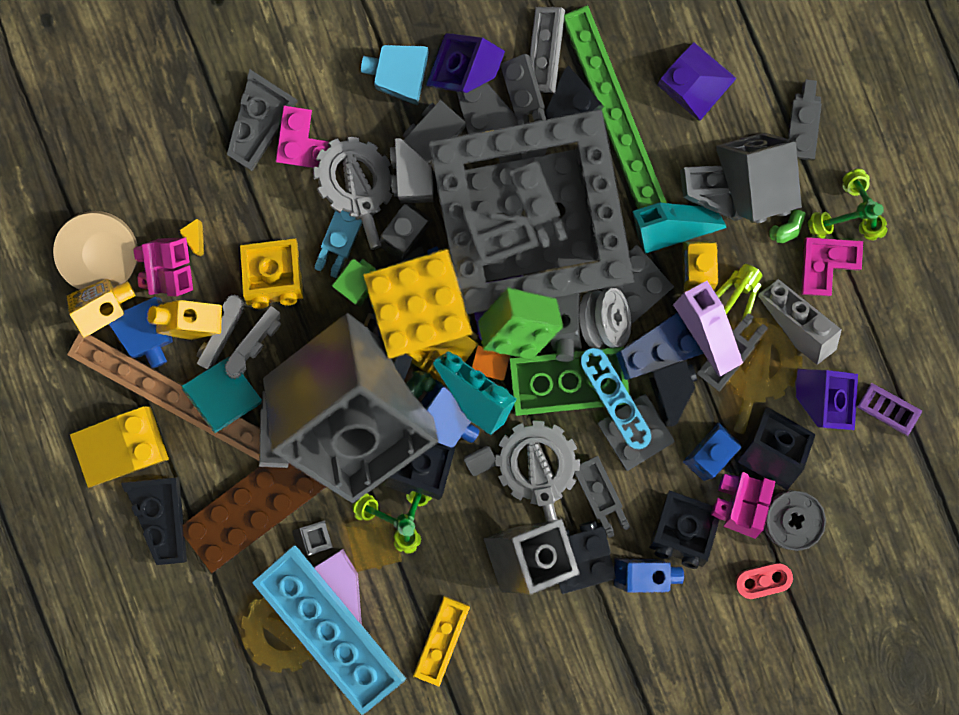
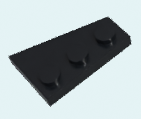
(161, 517)

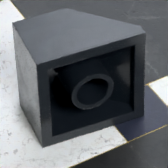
(672, 390)
(777, 448)

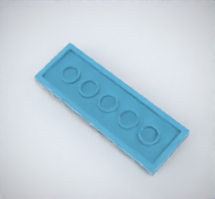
(329, 630)

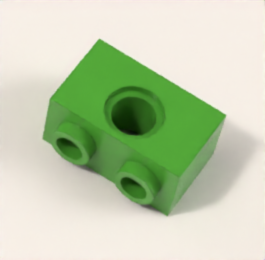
(352, 281)

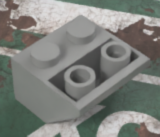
(413, 175)

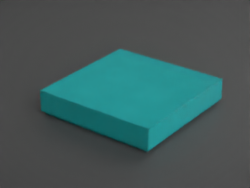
(220, 397)

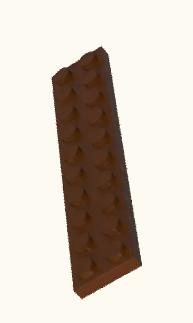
(251, 510)

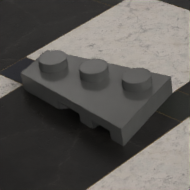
(257, 120)

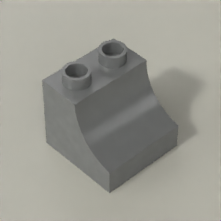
(345, 411)

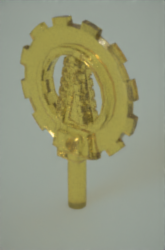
(753, 382)
(258, 645)

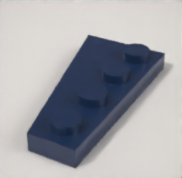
(658, 348)

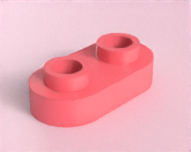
(763, 580)

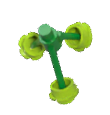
(873, 224)
(406, 536)

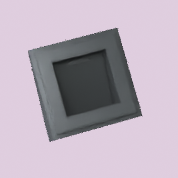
(480, 460)
(312, 538)

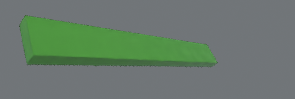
(615, 112)

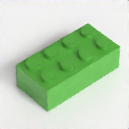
(555, 385)

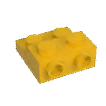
(271, 273)

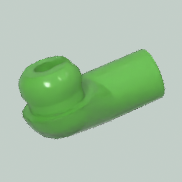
(790, 230)

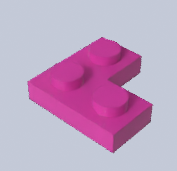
(293, 140)
(822, 257)

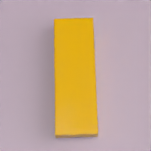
(441, 641)

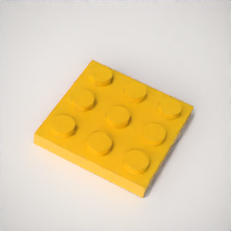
(418, 304)

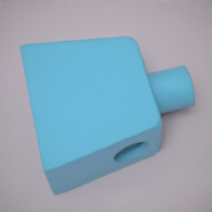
(398, 71)

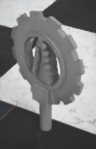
(359, 196)
(543, 485)

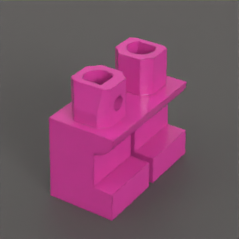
(165, 266)
(748, 503)

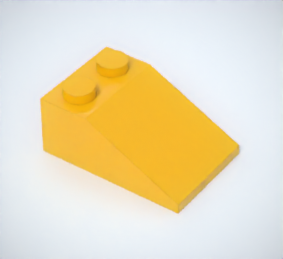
(119, 446)

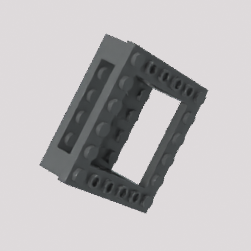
(576, 179)

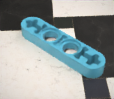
(612, 400)

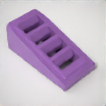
(911, 421)

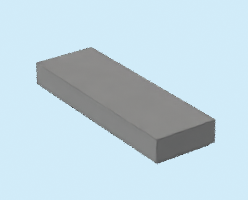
(546, 46)

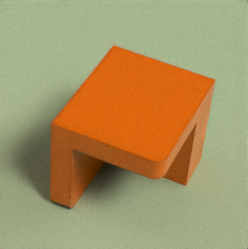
(491, 363)

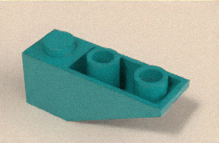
(670, 224)
(476, 395)

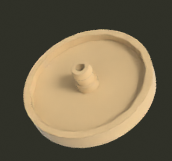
(95, 249)

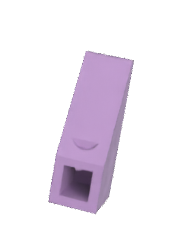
(710, 327)
(343, 580)

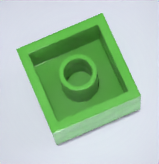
(520, 323)

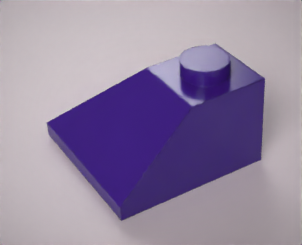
(465, 63)
(696, 81)
(828, 397)

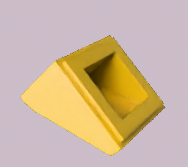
(194, 236)

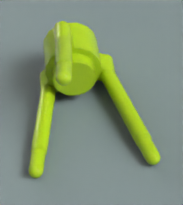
(745, 280)

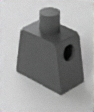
(404, 231)
(570, 336)

